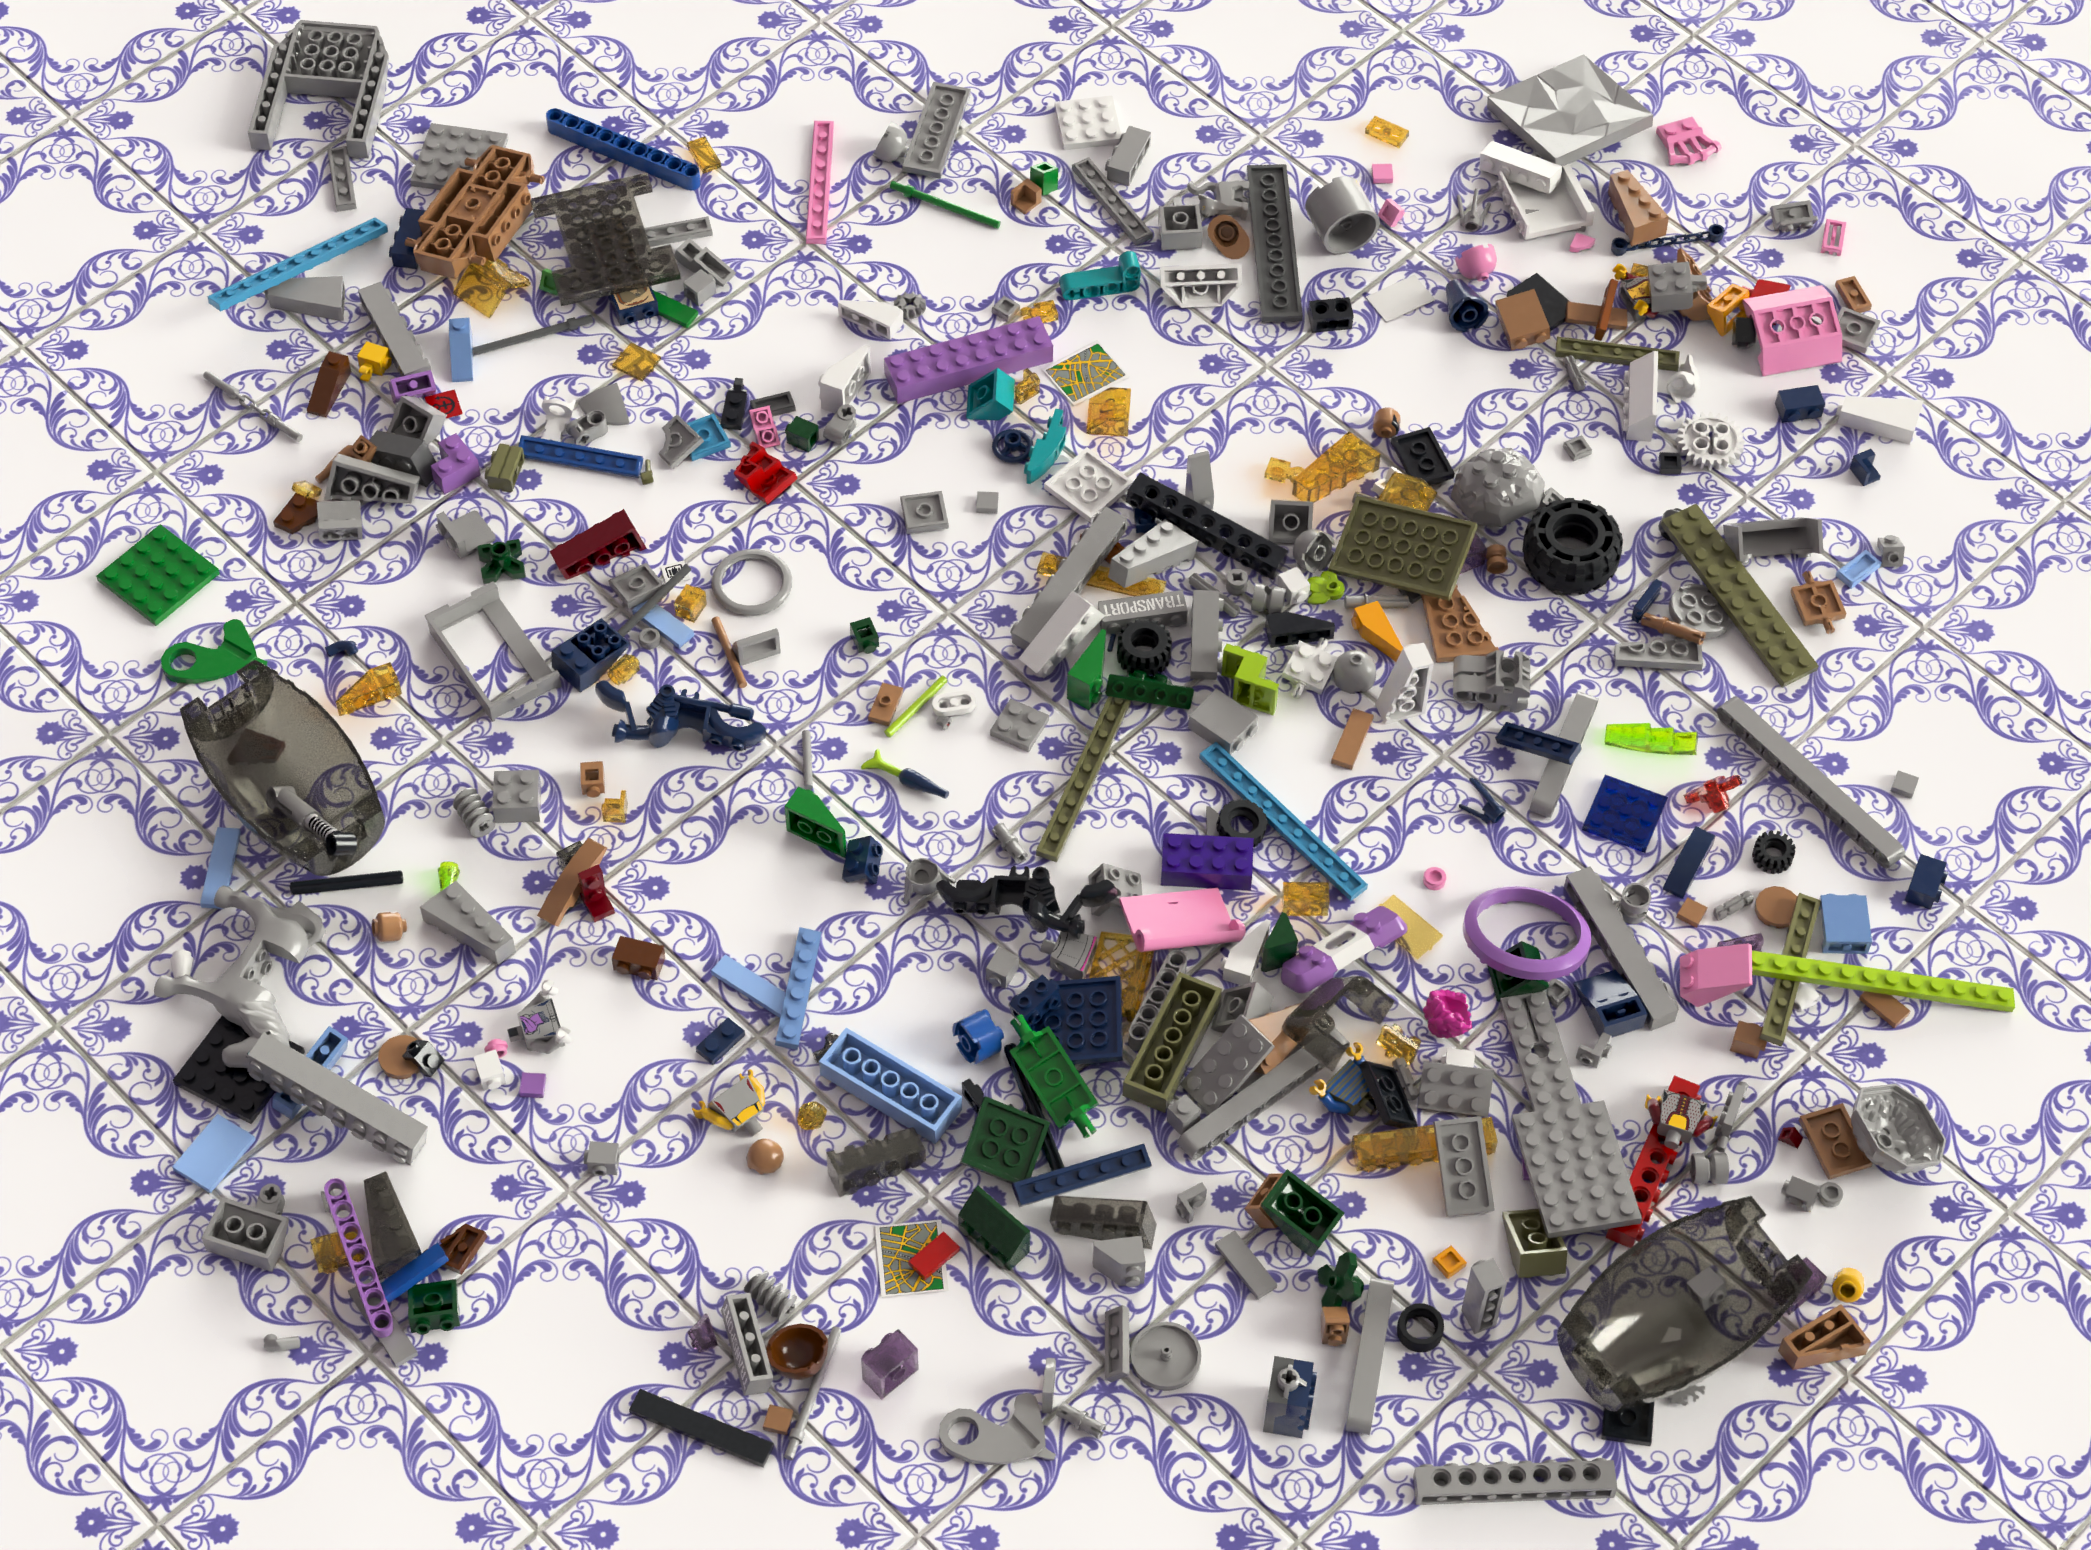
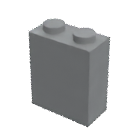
(1223, 721)

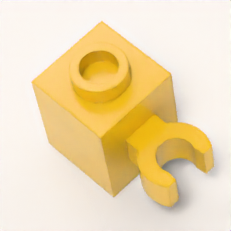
(374, 360)

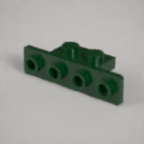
(1149, 689)

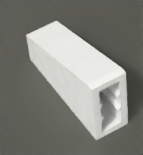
(1881, 416)

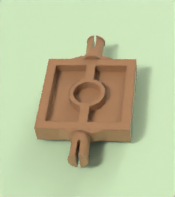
(1818, 602)

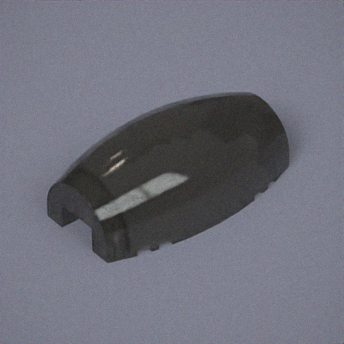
(283, 737)
(1642, 1333)

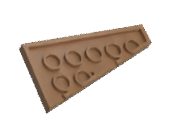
(1455, 628)

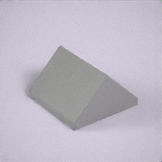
(1289, 520)

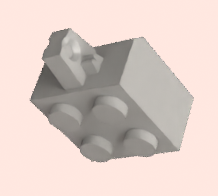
(1180, 226)
(1673, 286)

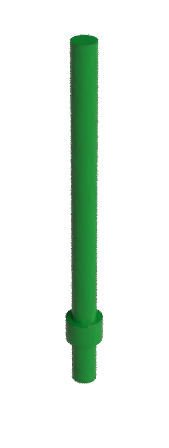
(910, 191)

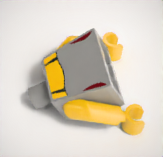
(736, 1106)

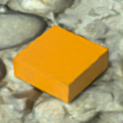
(1449, 1262)

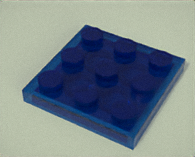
(1625, 813)

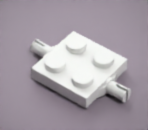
(1309, 667)

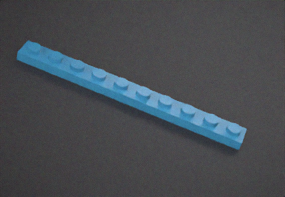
(297, 264)
(1284, 821)

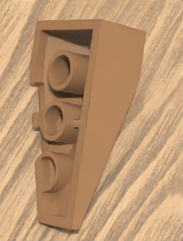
(1700, 298)
(1271, 1028)

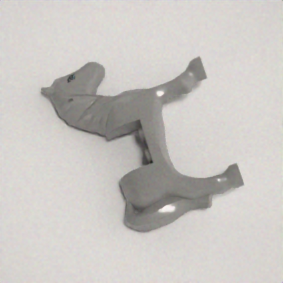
(238, 991)

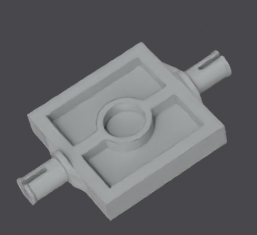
(1729, 1115)

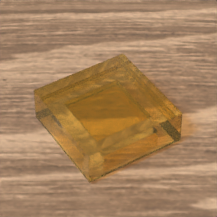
(306, 489)

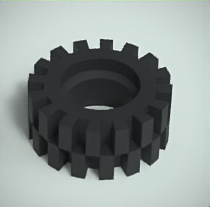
(1773, 841)

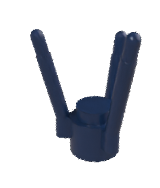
(1491, 809)

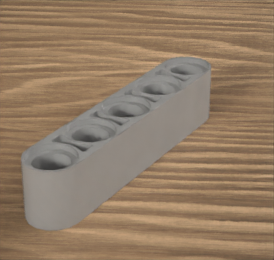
(1158, 990)

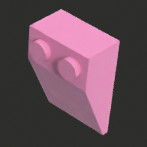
(1715, 973)

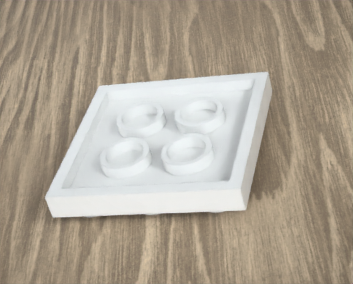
(1088, 122)
(1088, 484)

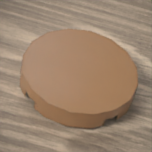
(1775, 906)
(391, 1058)

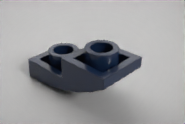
(1143, 521)

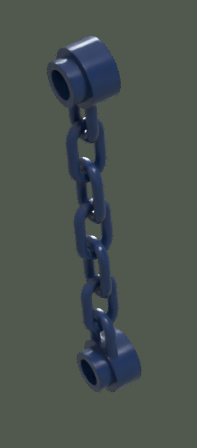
(1715, 234)

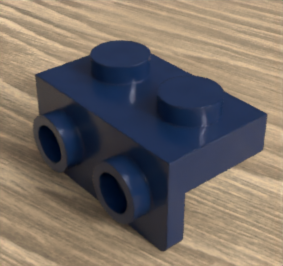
(862, 860)

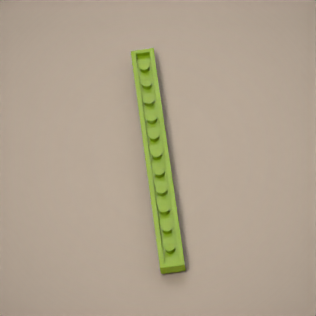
(1883, 981)

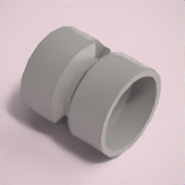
(1268, 599)
(1635, 903)
(1709, 1168)

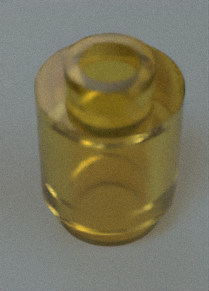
(623, 669)

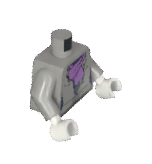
(540, 1023)

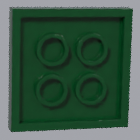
(1004, 1141)

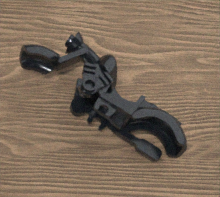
(1032, 894)

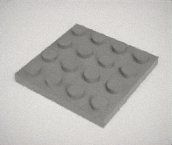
(447, 149)

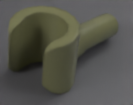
(646, 476)

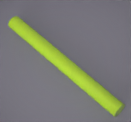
(903, 718)

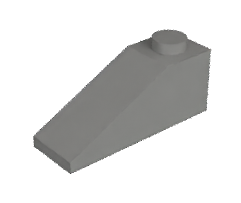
(1199, 479)

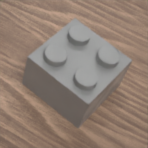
(517, 796)

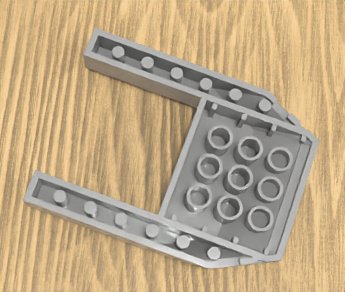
(325, 62)

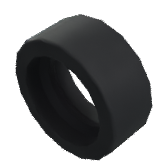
(1420, 1310)

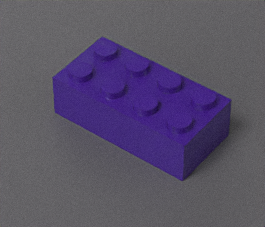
(1207, 861)

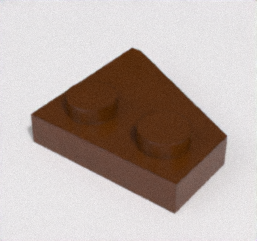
(297, 514)

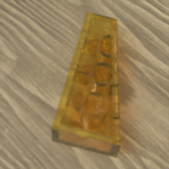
(1335, 468)

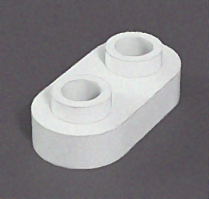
(953, 703)

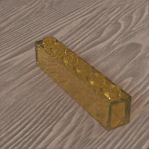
(1405, 1147)

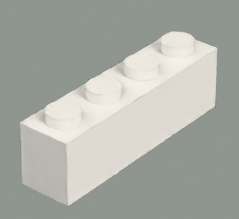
(1520, 167)

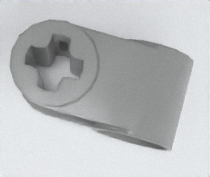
(841, 425)
(588, 427)
(271, 1199)

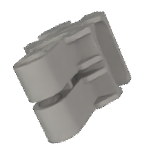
(1486, 681)

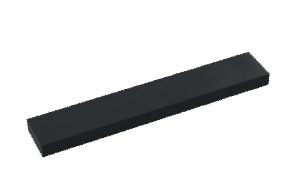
(701, 1428)

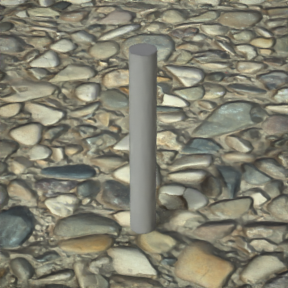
(807, 759)

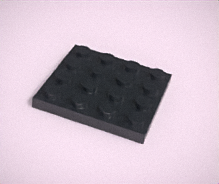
(222, 1085)

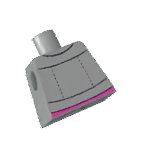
(1071, 955)

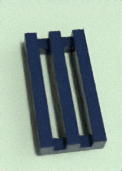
(1646, 600)

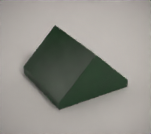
(1280, 945)

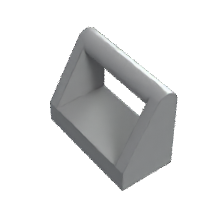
(757, 647)

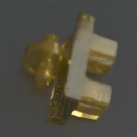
(1398, 1044)

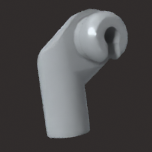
(282, 1344)

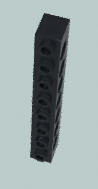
(1156, 497)

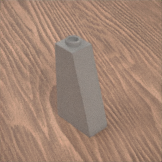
(310, 296)

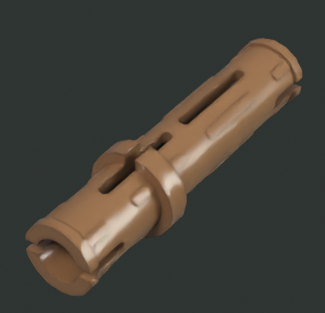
(1664, 625)

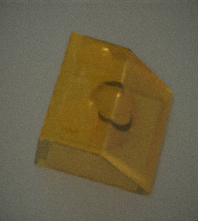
(1109, 412)
(1408, 492)

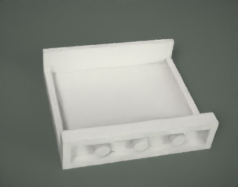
(1558, 212)

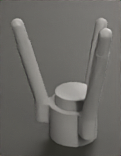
(1471, 220)

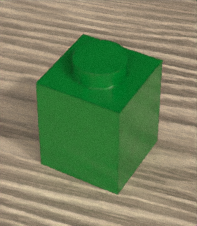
(1045, 177)

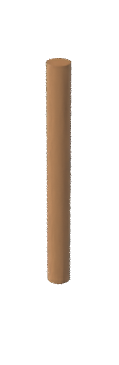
(729, 652)

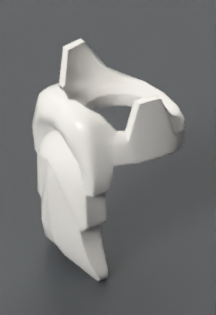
(1690, 380)
(556, 418)

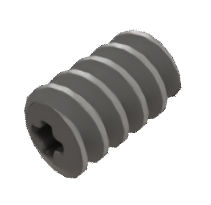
(473, 812)
(771, 1296)

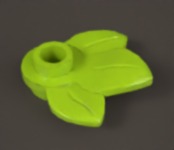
(1325, 588)

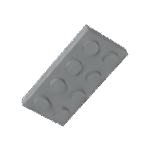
(1227, 1064)
(1463, 1166)

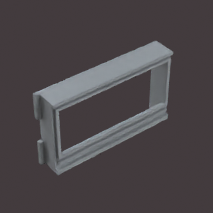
(487, 600)

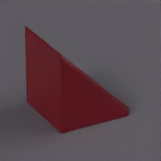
(1791, 1137)

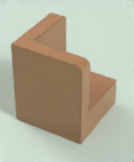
(1026, 196)

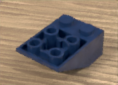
(588, 654)
(1611, 1004)

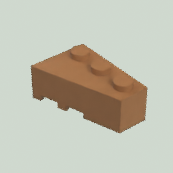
(1825, 1340)

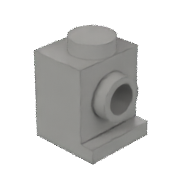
(1800, 1192)

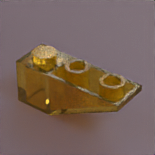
(373, 687)

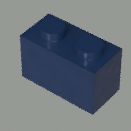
(1800, 403)
(1926, 881)

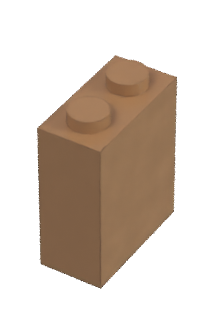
(1522, 319)

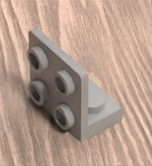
(339, 520)
(1125, 881)

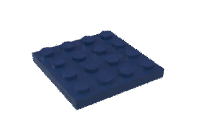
(1088, 1019)

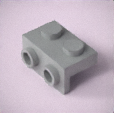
(1793, 215)

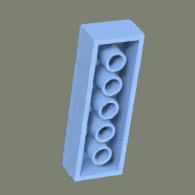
(890, 1085)

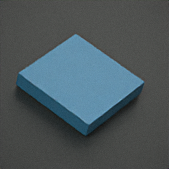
(712, 434)

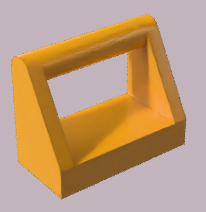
(1724, 305)

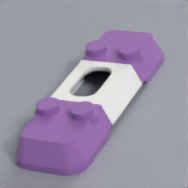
(1318, 962)

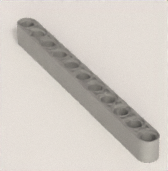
(1811, 782)

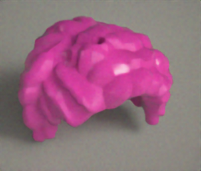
(1447, 1013)

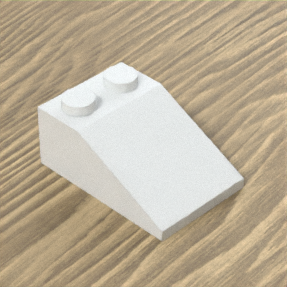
(844, 380)

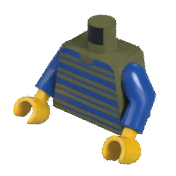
(1347, 1089)

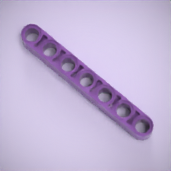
(361, 1268)

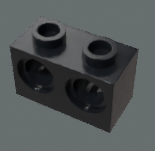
(1330, 315)

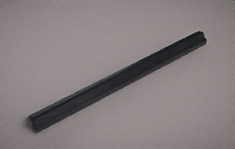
(1034, 1108)

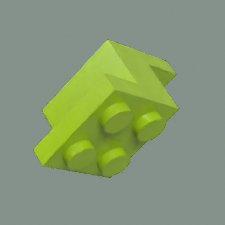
(1249, 675)

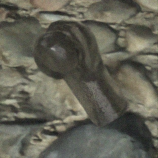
(830, 1039)

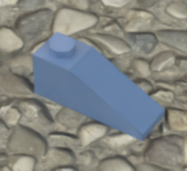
(461, 349)

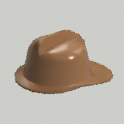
(1228, 236)

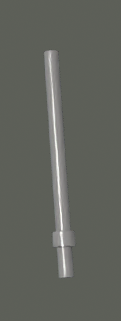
(797, 1434)

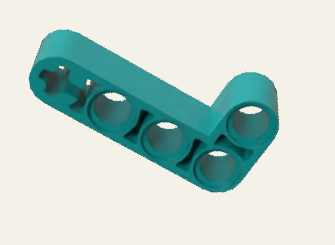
(1104, 280)

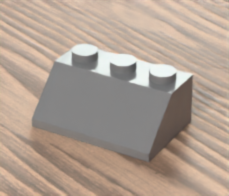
(246, 1234)

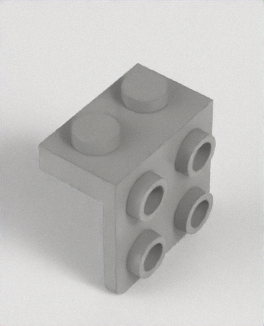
(465, 532)

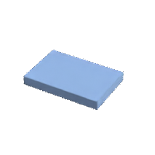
(213, 1153)

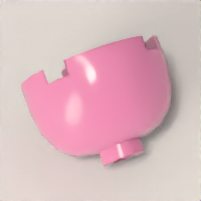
(1477, 262)

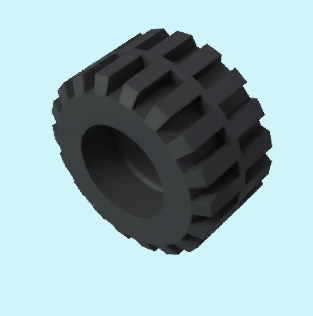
(1144, 634)

